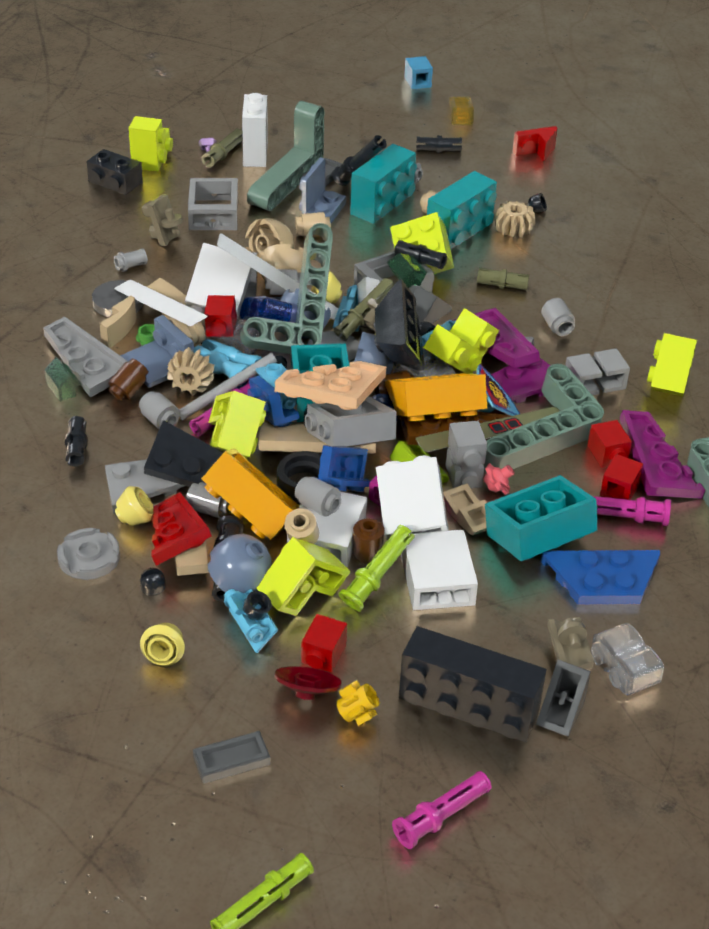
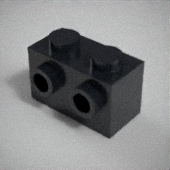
(114, 171)

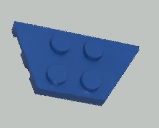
(603, 574)

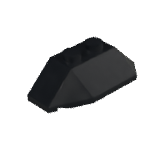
(399, 327)

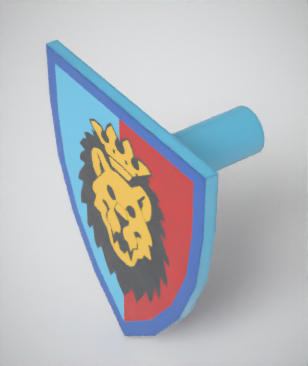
(496, 395)

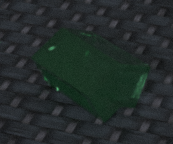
(407, 269)
(61, 379)

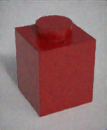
(220, 316)
(607, 440)
(621, 478)
(324, 643)

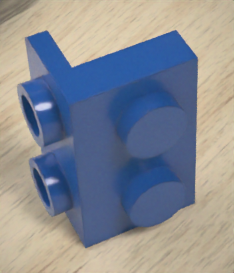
(274, 412)
(344, 467)

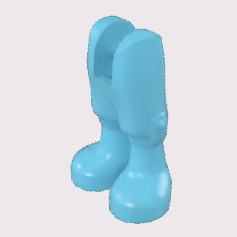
(226, 358)

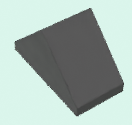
(430, 307)
(564, 698)

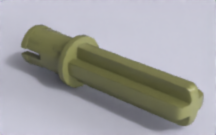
(219, 150)
(356, 315)

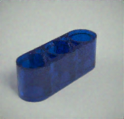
(265, 308)

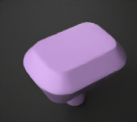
(206, 143)

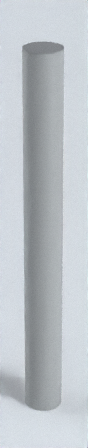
(225, 387)

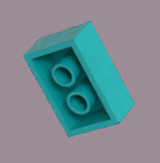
(383, 183)
(465, 206)
(308, 356)
(541, 517)

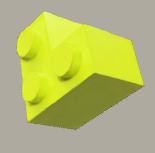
(149, 142)
(427, 231)
(464, 343)
(673, 364)
(236, 422)
(301, 572)

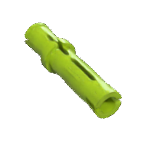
(295, 870)

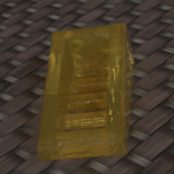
(461, 110)

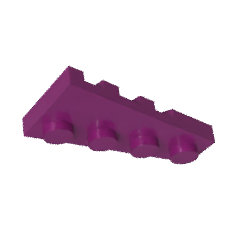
(509, 343)
(522, 381)
(661, 469)

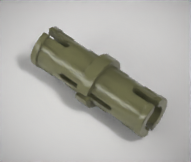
(503, 278)

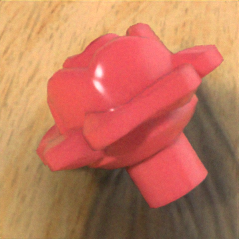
(498, 479)

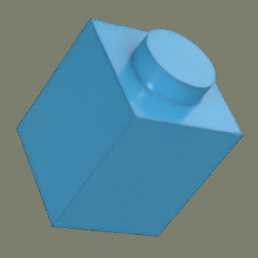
(418, 72)

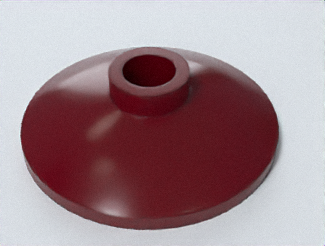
(307, 681)

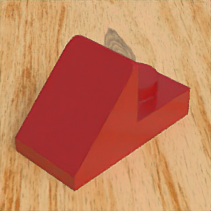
(535, 141)

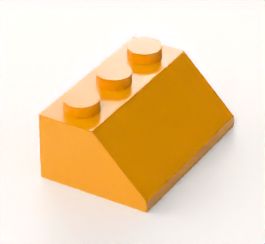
(438, 395)
(249, 493)

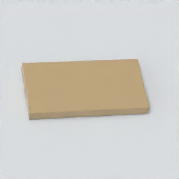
(295, 439)

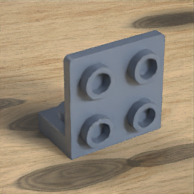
(315, 197)
(158, 353)

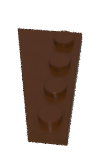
(432, 425)

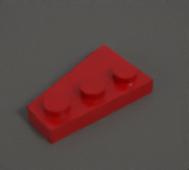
(176, 528)

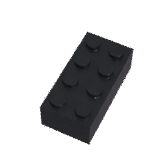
(471, 683)

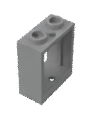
(224, 214)
(378, 269)
(342, 427)

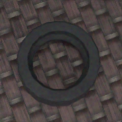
(296, 463)

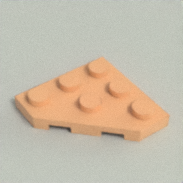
(326, 384)

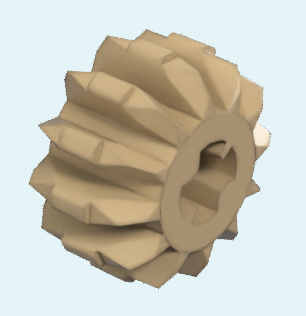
(514, 219)
(190, 371)

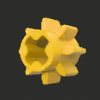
(358, 702)

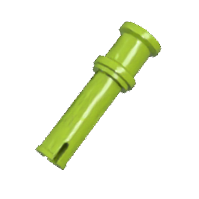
(369, 578)

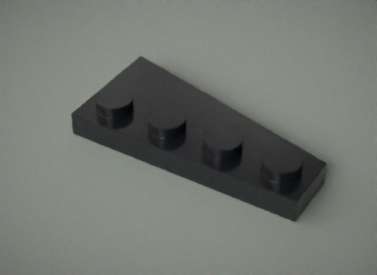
(179, 456)

